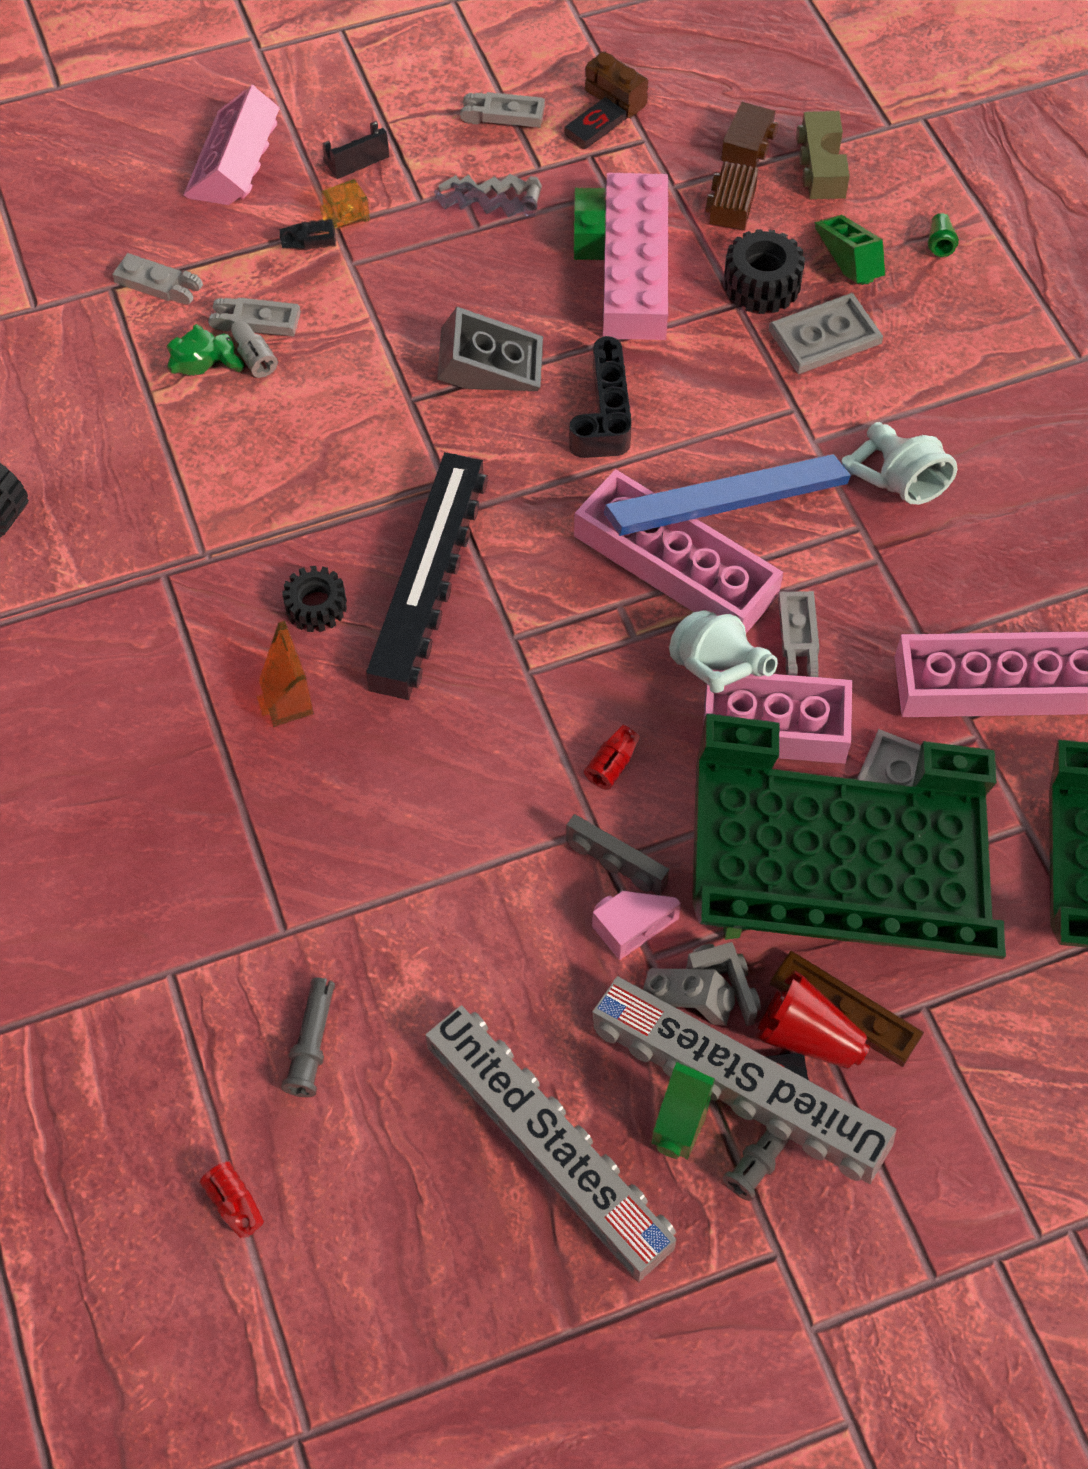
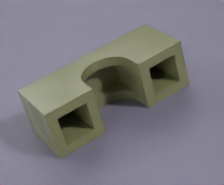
(825, 169)

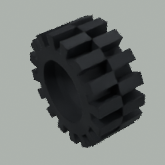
(309, 583)

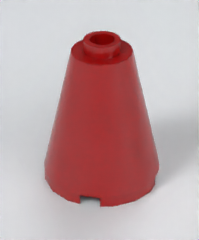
(811, 1025)

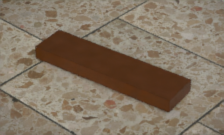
(884, 1029)

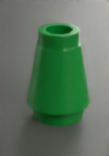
(942, 236)

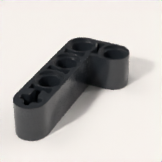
(609, 429)

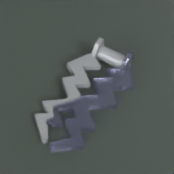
(477, 193)

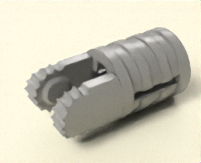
(253, 349)

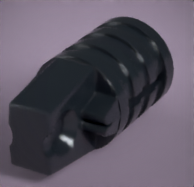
(298, 235)

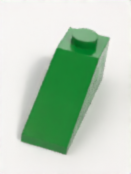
(589, 224)
(853, 248)
(682, 1111)

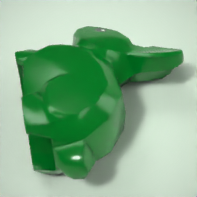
(199, 351)

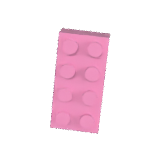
(810, 711)

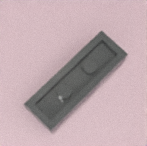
(616, 855)

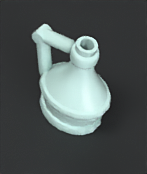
(911, 466)
(719, 643)

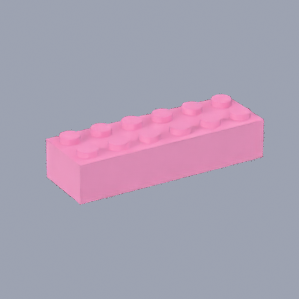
(636, 256)
(681, 558)
(992, 674)

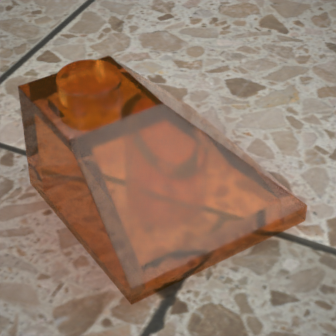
(283, 681)

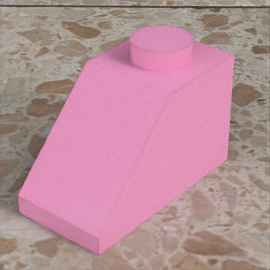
(633, 919)

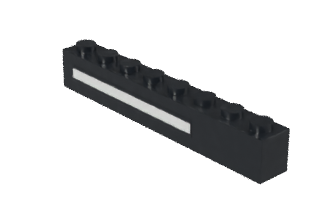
(426, 577)

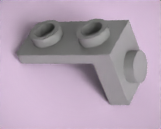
(723, 960)
(693, 989)

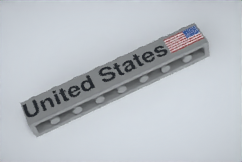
(746, 1080)
(551, 1143)

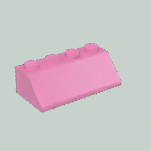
(233, 149)

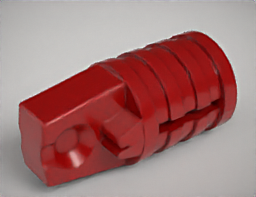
(616, 750)
(232, 1199)

